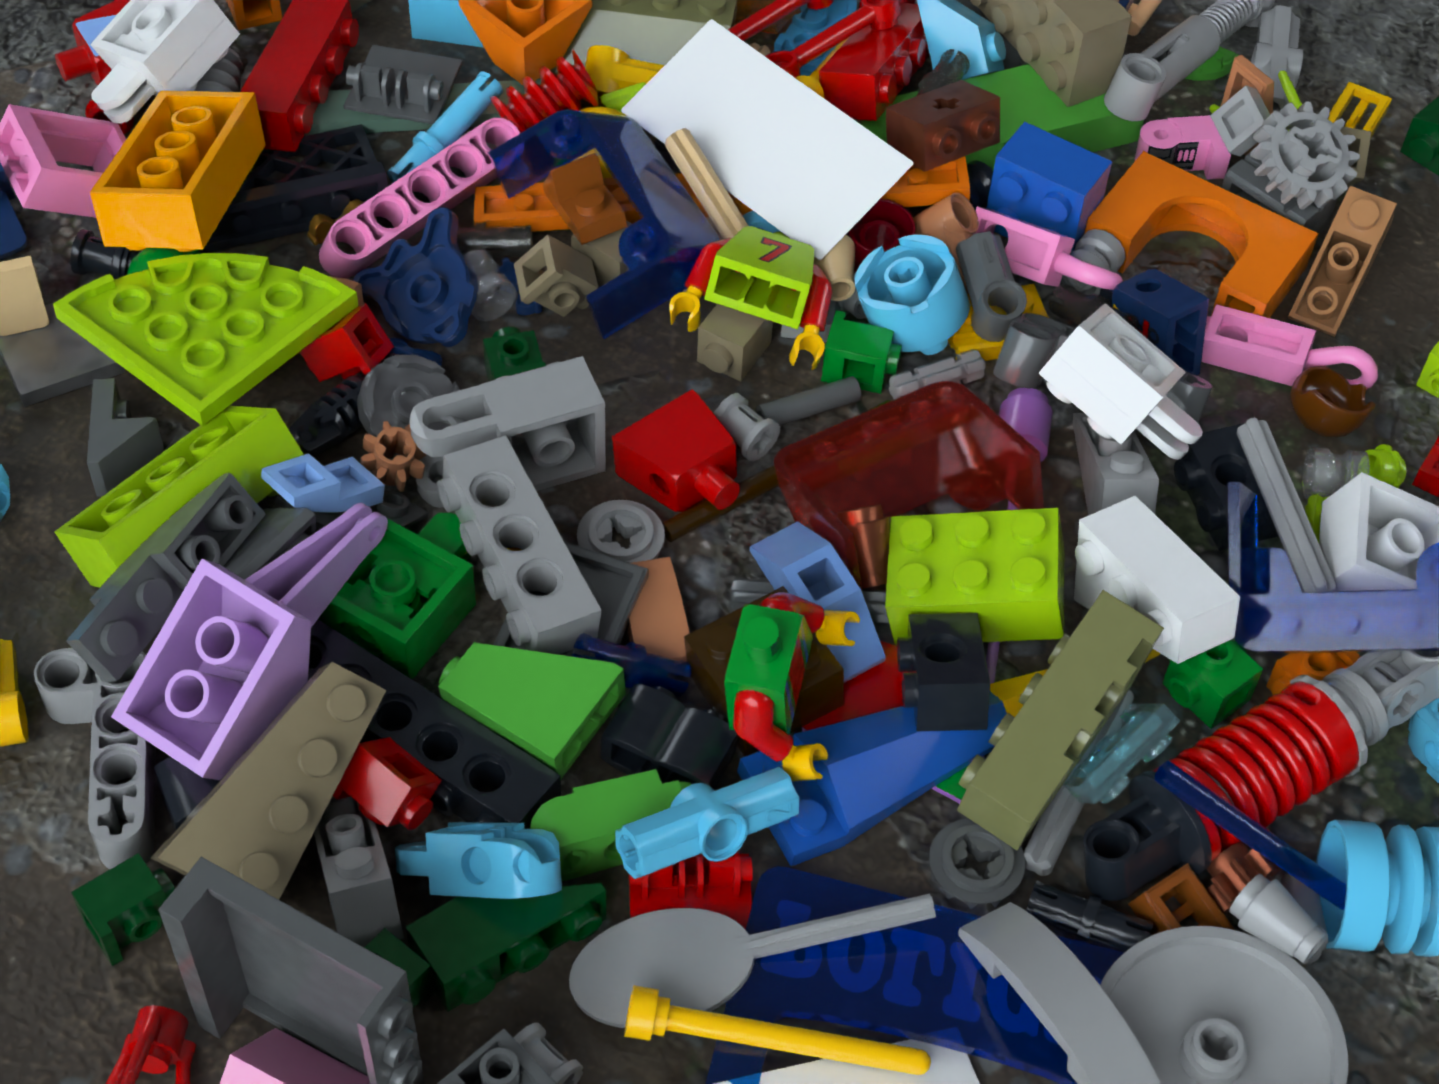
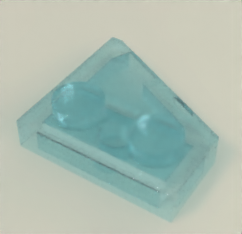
(1105, 769)

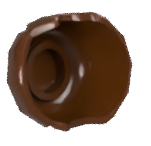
(1329, 403)

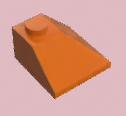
(525, 33)

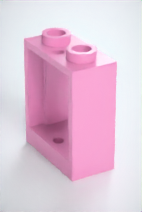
(37, 139)

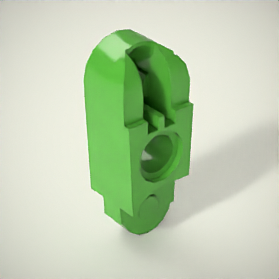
(592, 813)

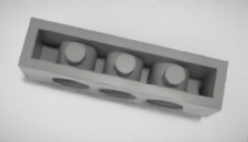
(494, 476)

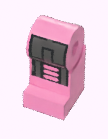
(1187, 144)

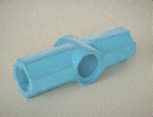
(706, 822)

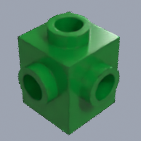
(1214, 682)

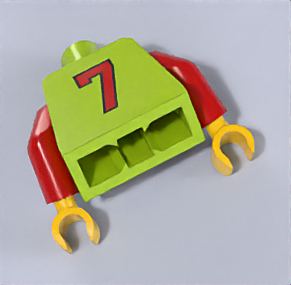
(765, 278)

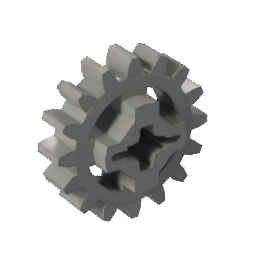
(1305, 153)

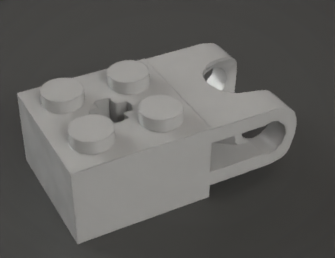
(547, 414)

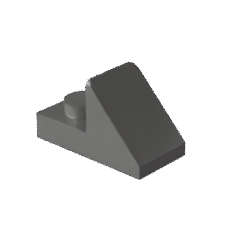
(116, 440)

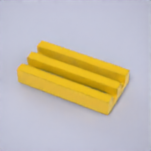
(1367, 97)

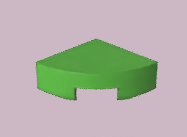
(1215, 67)

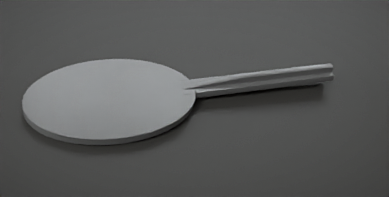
(704, 955)

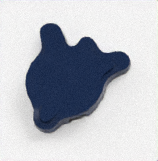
(425, 287)

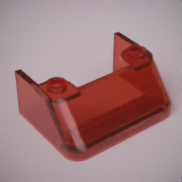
(904, 457)

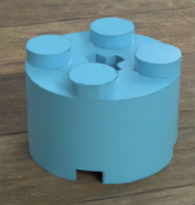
(914, 293)

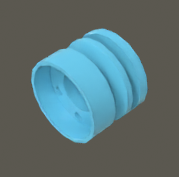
(1388, 887)

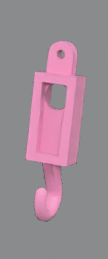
(1043, 253)
(1274, 348)

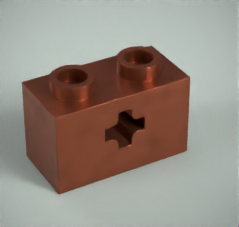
(944, 124)

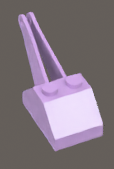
(241, 647)

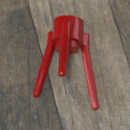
(155, 1045)

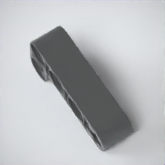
(1035, 340)

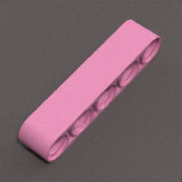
(404, 209)

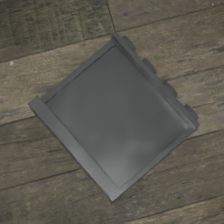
(306, 979)

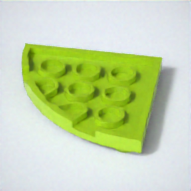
(205, 323)

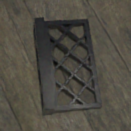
(278, 208)

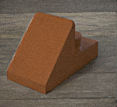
(584, 200)

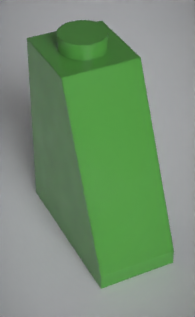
(534, 698)

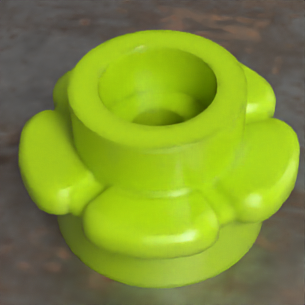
(1387, 465)

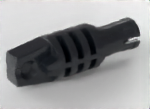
(330, 418)

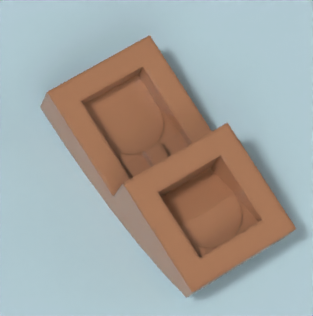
(659, 612)

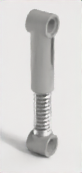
(1174, 56)

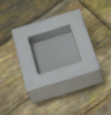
(1240, 120)

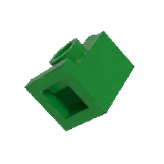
(860, 352)

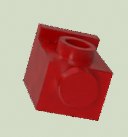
(348, 346)
(388, 784)

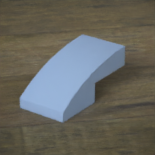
(324, 488)

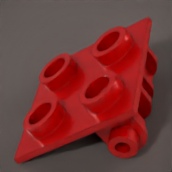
(698, 885)

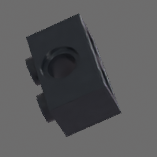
(1205, 477)
(944, 672)

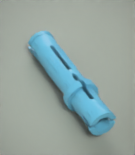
(449, 125)

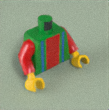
(769, 672)

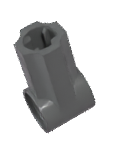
(990, 284)

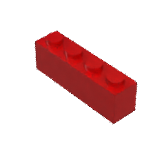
(875, 66)
(300, 68)

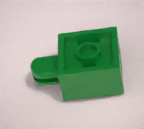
(401, 570)

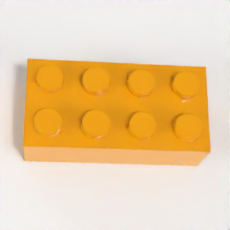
(178, 170)

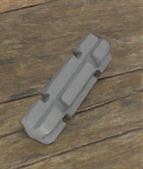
(967, 367)

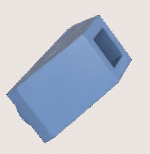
(816, 573)

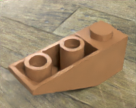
(1343, 261)

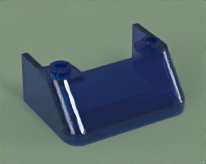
(655, 248)
(1282, 619)

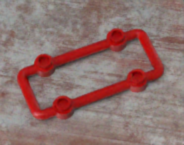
(877, 13)

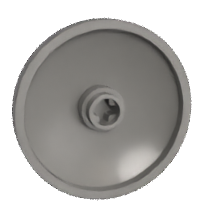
(1226, 1010)

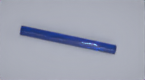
(1251, 833)

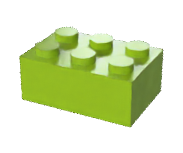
(979, 563)

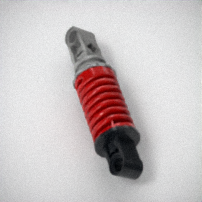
(1259, 765)

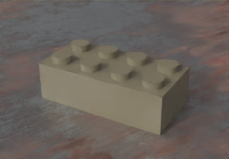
(1065, 41)

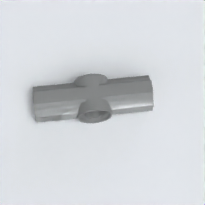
(1278, 49)

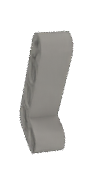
(112, 754)

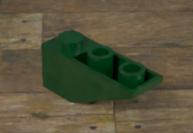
(487, 939)

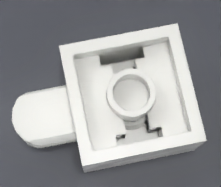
(158, 49)
(1121, 383)

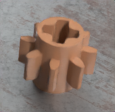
(388, 442)

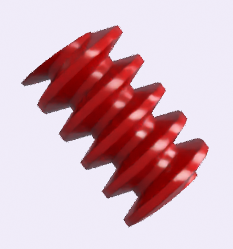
(549, 97)

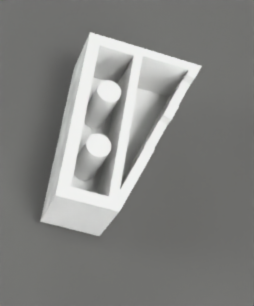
(1158, 575)

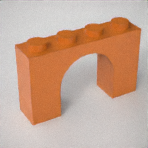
(1164, 198)

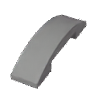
(1060, 996)

